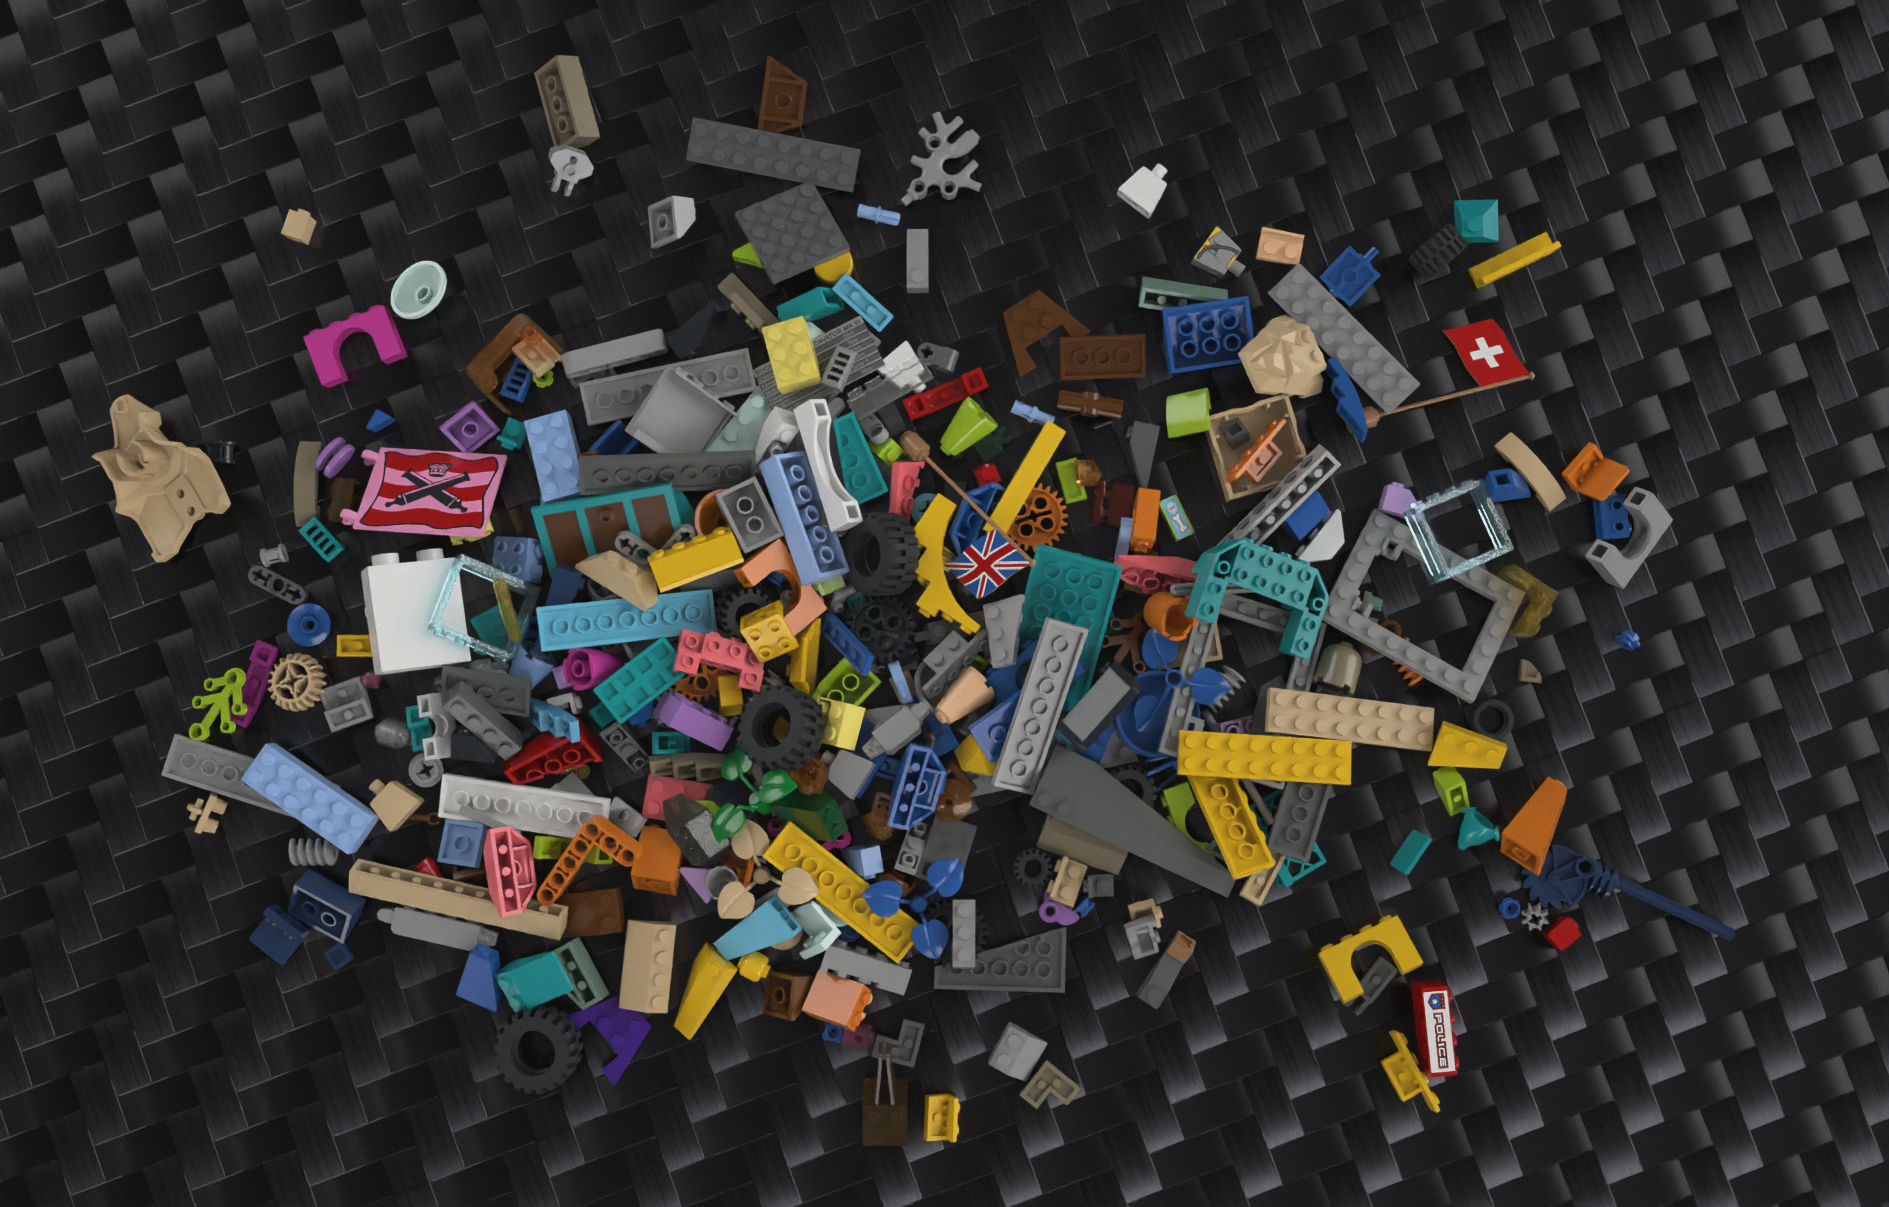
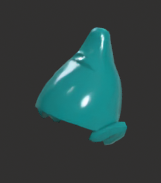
(1476, 829)

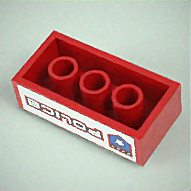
(1434, 1028)

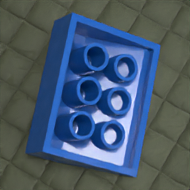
(1206, 334)

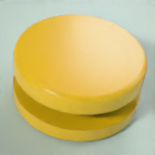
(834, 269)

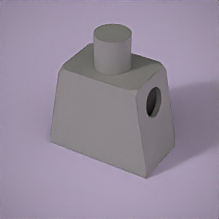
(847, 771)

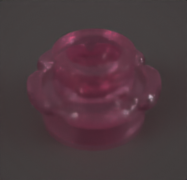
(370, 680)

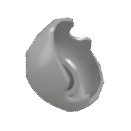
(717, 879)

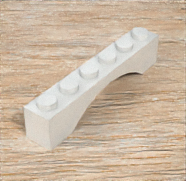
(814, 425)

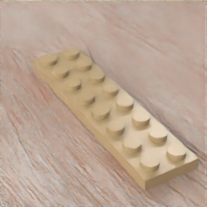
(1349, 719)

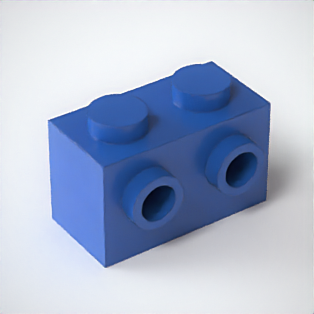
(1611, 518)

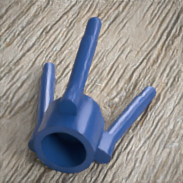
(1172, 762)

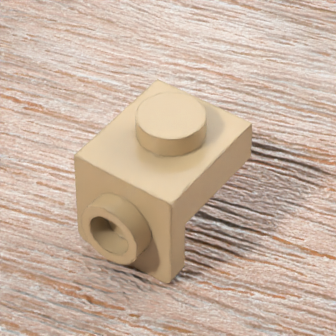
(1145, 908)

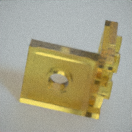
(1540, 605)

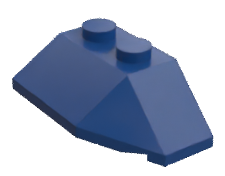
(968, 522)
(915, 787)

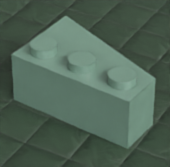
(582, 973)

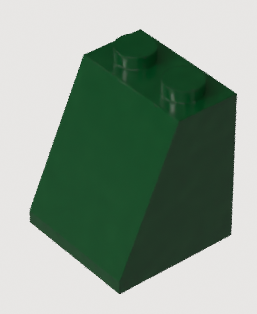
(813, 814)

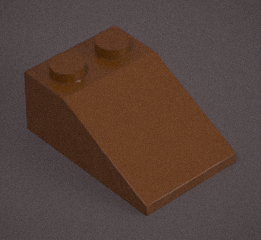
(593, 912)

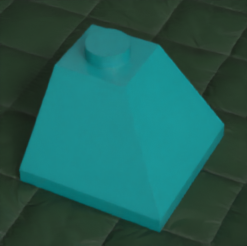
(1477, 220)

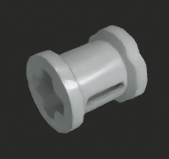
(274, 555)

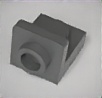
(1098, 885)

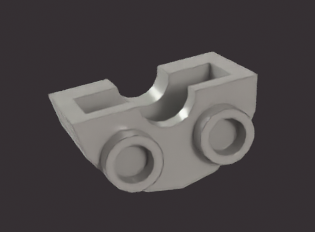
(1142, 936)

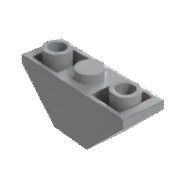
(913, 848)

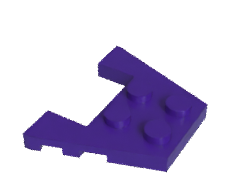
(621, 1029)

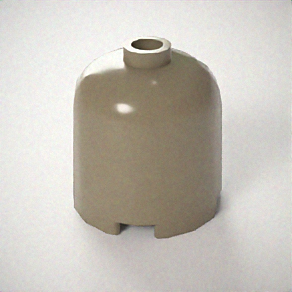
(1339, 668)

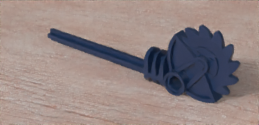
(1564, 882)

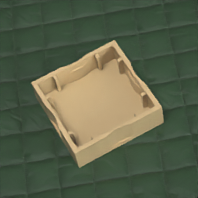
(1255, 420)

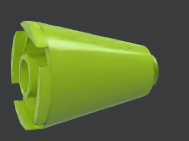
(966, 428)

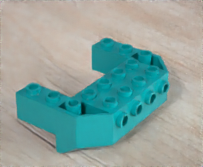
(1265, 573)

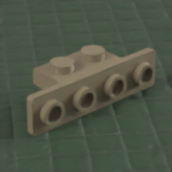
(745, 302)

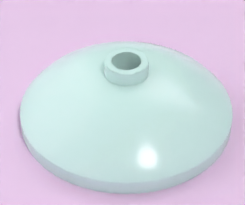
(418, 290)

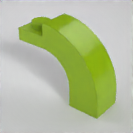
(554, 846)

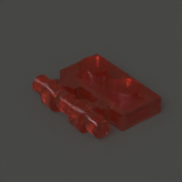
(1119, 506)

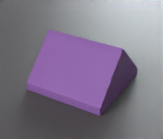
(469, 427)

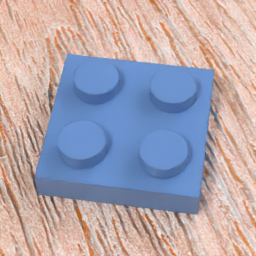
(462, 843)

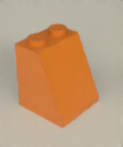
(660, 862)

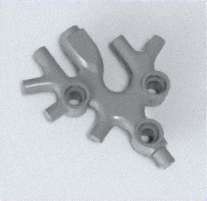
(932, 167)

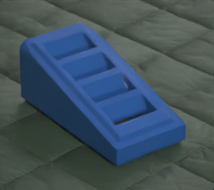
(505, 391)

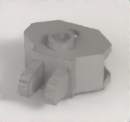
(567, 168)

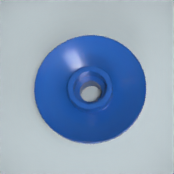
(299, 624)

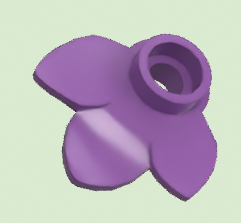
(1062, 913)

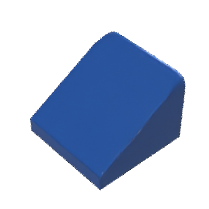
(379, 421)

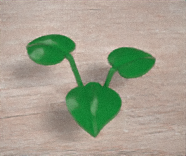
(774, 786)

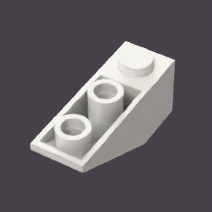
(775, 435)

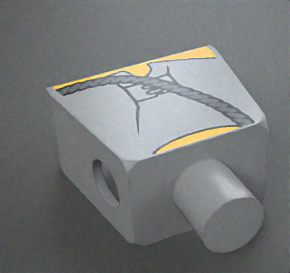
(1218, 255)

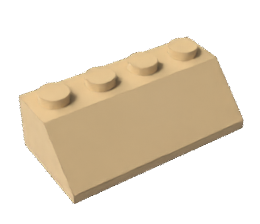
(647, 966)

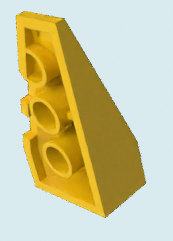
(704, 986)

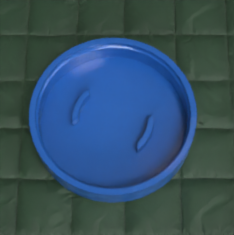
(1124, 724)

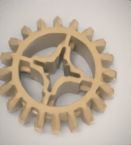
(303, 687)

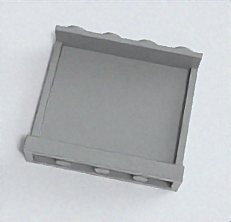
(679, 415)

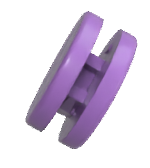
(334, 457)

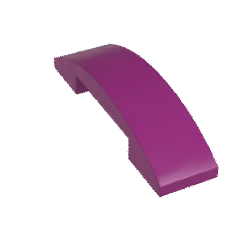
(256, 682)

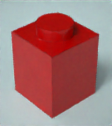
(1561, 932)

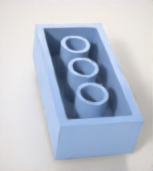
(555, 456)

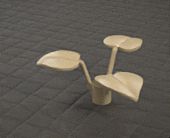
(736, 901)

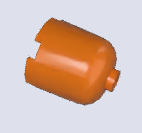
(1166, 615)

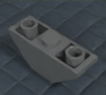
(626, 745)

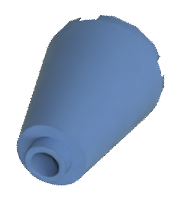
(532, 664)

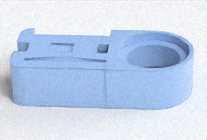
(1124, 537)
(900, 682)

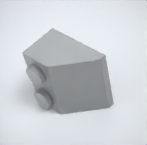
(1017, 1052)

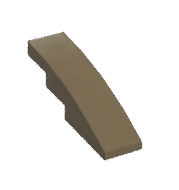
(685, 765)

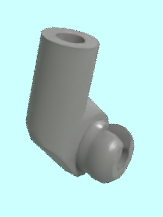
(839, 597)

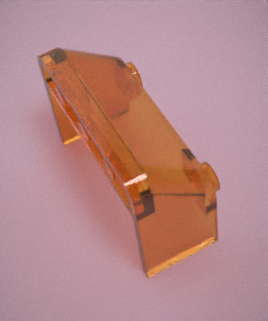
(484, 364)

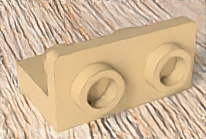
(1067, 881)

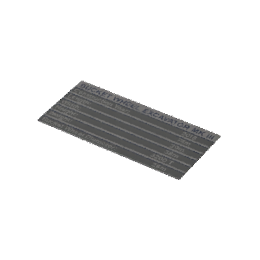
(849, 335)

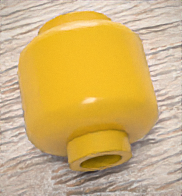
(754, 966)

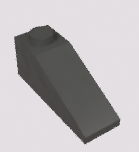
(1142, 447)
(1160, 979)

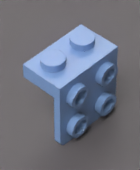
(519, 557)

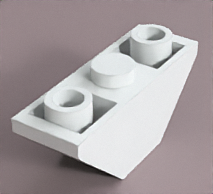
(1324, 541)

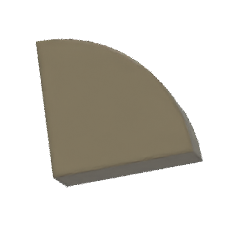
(1528, 672)

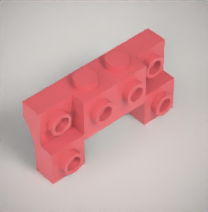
(720, 653)

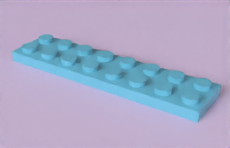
(622, 622)

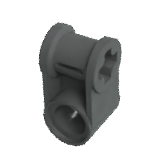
(939, 357)

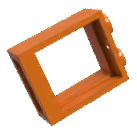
(1144, 521)

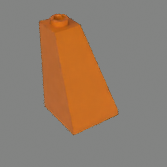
(1533, 828)

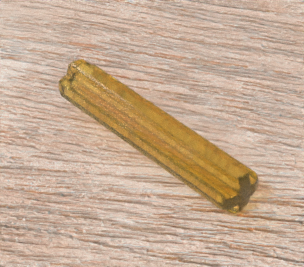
(507, 610)

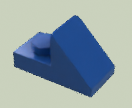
(1098, 748)

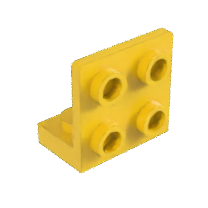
(768, 632)

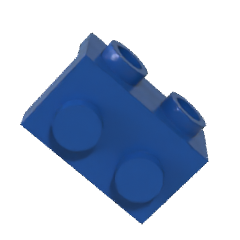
(616, 441)

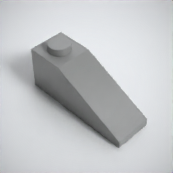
(917, 261)

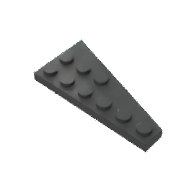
(1022, 965)

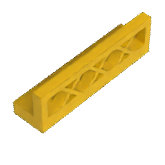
(1513, 260)

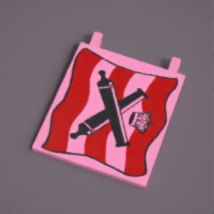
(428, 492)

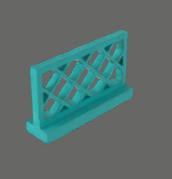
(1283, 876)

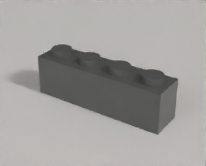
(483, 720)

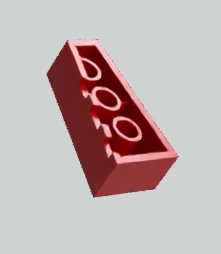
(552, 755)

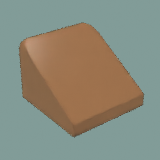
(1181, 947)

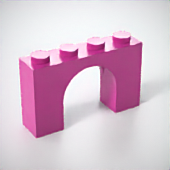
(326, 343)

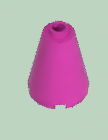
(590, 667)

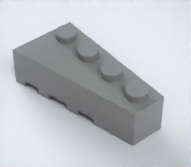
(866, 966)

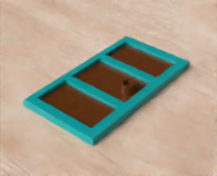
(590, 524)

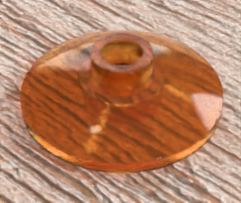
(961, 799)

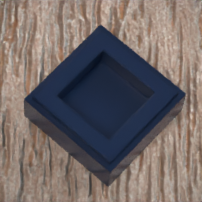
(339, 955)

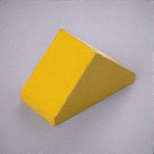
(729, 696)

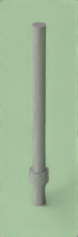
(1214, 727)

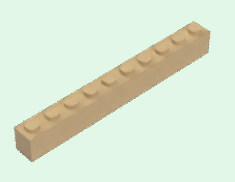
(452, 899)

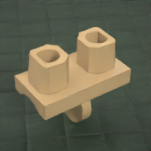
(205, 823)

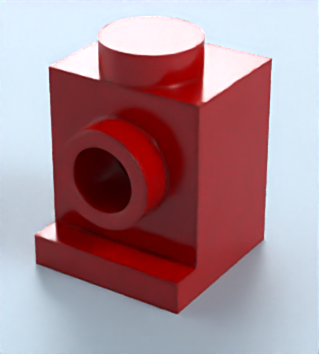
(986, 474)

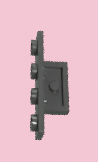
(950, 658)

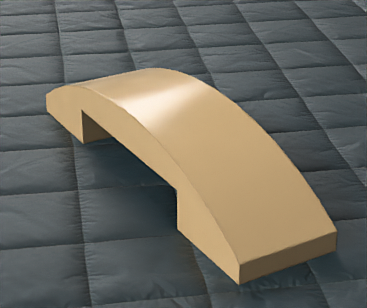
(1532, 470)

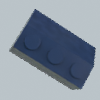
(325, 905)

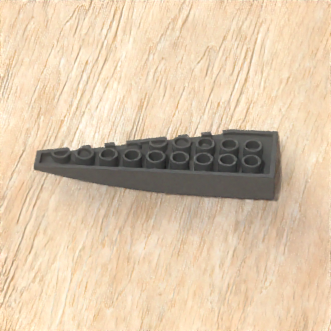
(1101, 805)

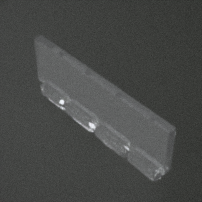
(895, 385)

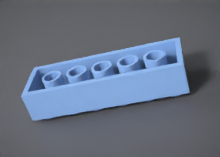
(795, 499)
(310, 798)

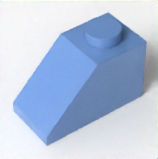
(864, 860)

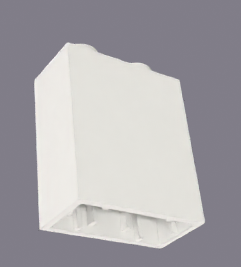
(399, 610)

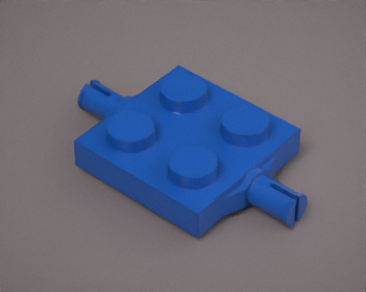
(1350, 275)

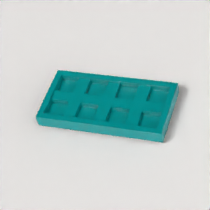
(639, 681)

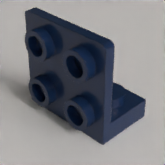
(279, 934)

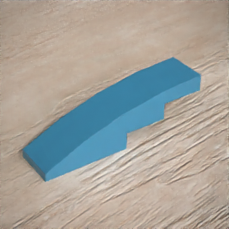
(556, 720)

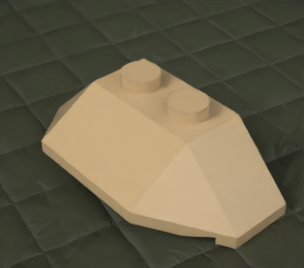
(622, 577)

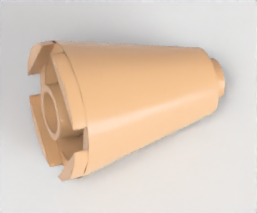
(964, 696)

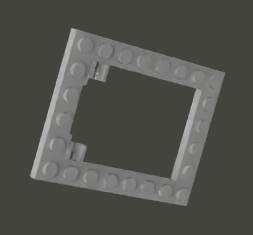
(1344, 599)
(1195, 658)

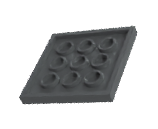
(792, 232)

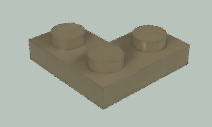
(1047, 1080)

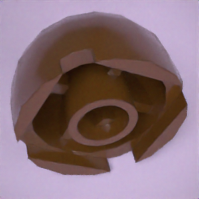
(904, 879)

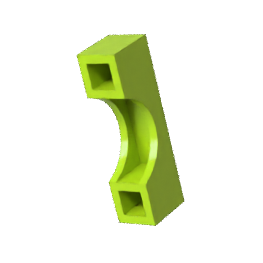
(1178, 801)

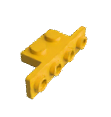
(1405, 1075)

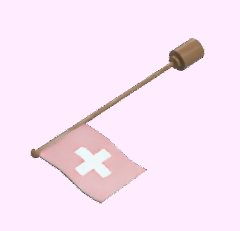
(1485, 356)

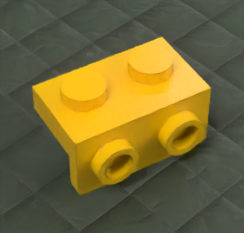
(941, 1117)

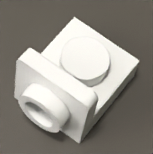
(563, 700)

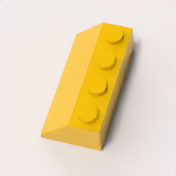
(695, 558)

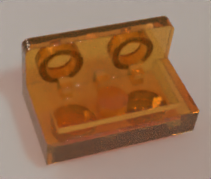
(811, 777)

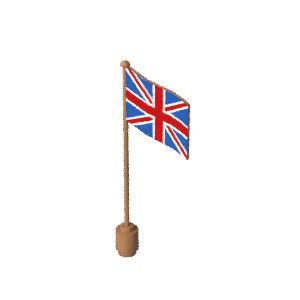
(990, 558)

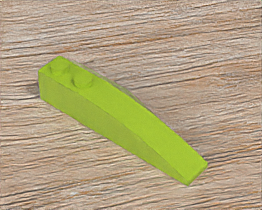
(846, 685)

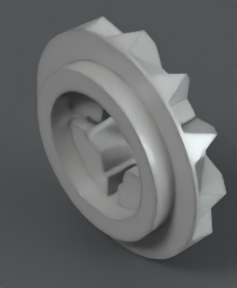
(423, 780)

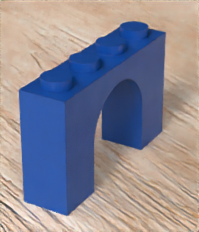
(1005, 680)

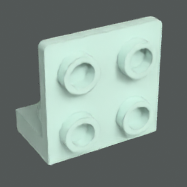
(817, 926)

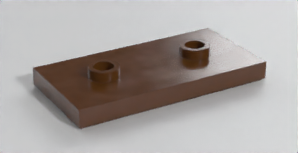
(1102, 356)

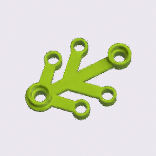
(220, 703)

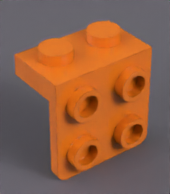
(1594, 474)

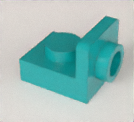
(513, 434)

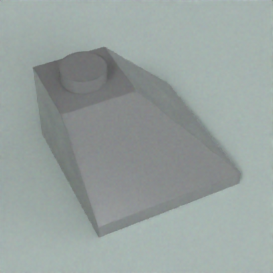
(670, 219)

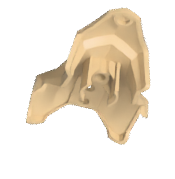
(159, 479)

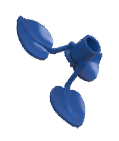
(1207, 683)
(928, 937)

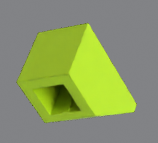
(888, 451)

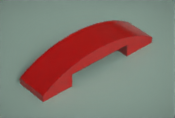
(945, 395)

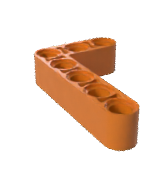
(580, 853)

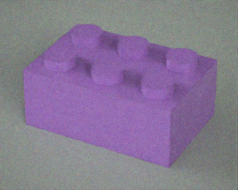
(693, 719)

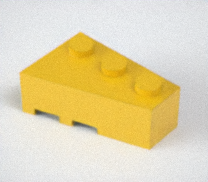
(1465, 748)

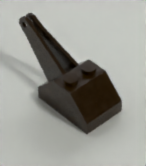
(885, 1106)

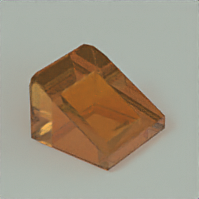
(1086, 473)

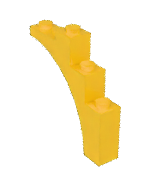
(937, 596)

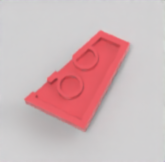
(903, 482)

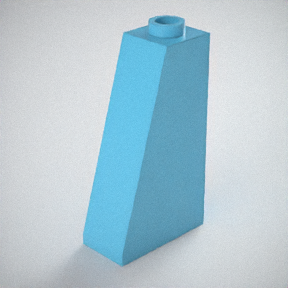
(762, 928)

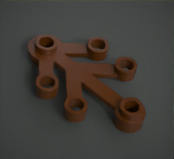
(1128, 641)

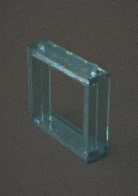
(1427, 542)
(489, 573)

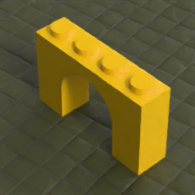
(1388, 934)

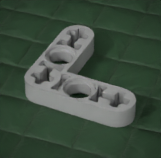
(641, 544)

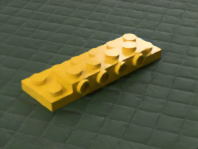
(1232, 825)

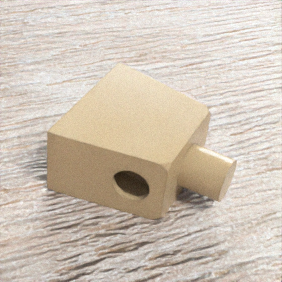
(393, 803)

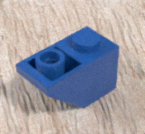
(1506, 485)

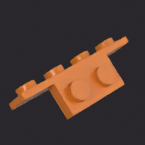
(1260, 457)

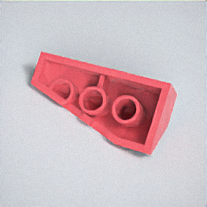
(1155, 572)

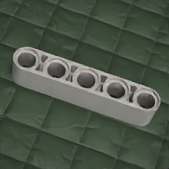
(614, 353)

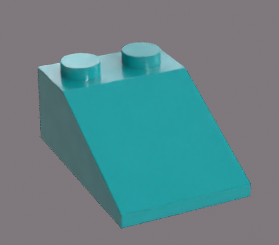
(533, 980)

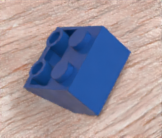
(1305, 517)

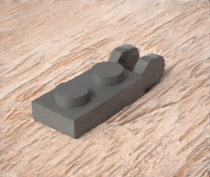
(1374, 982)

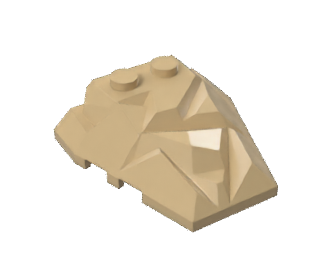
(1284, 359)

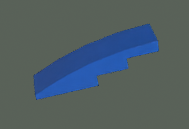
(1348, 404)

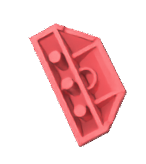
(509, 870)

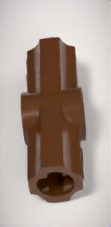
(1090, 404)

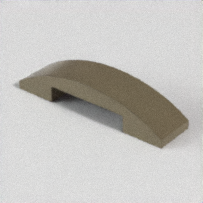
(306, 482)

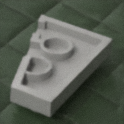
(1002, 626)

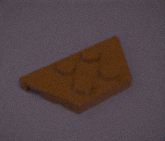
(781, 99)

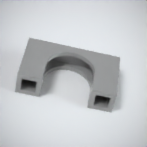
(1649, 525)

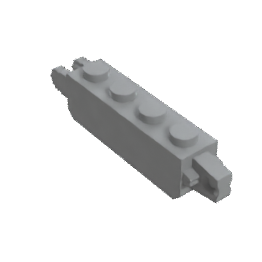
(437, 927)

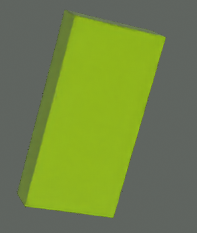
(1067, 477)

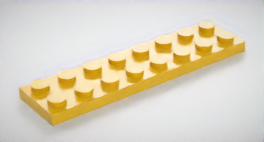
(1264, 757)
(841, 890)

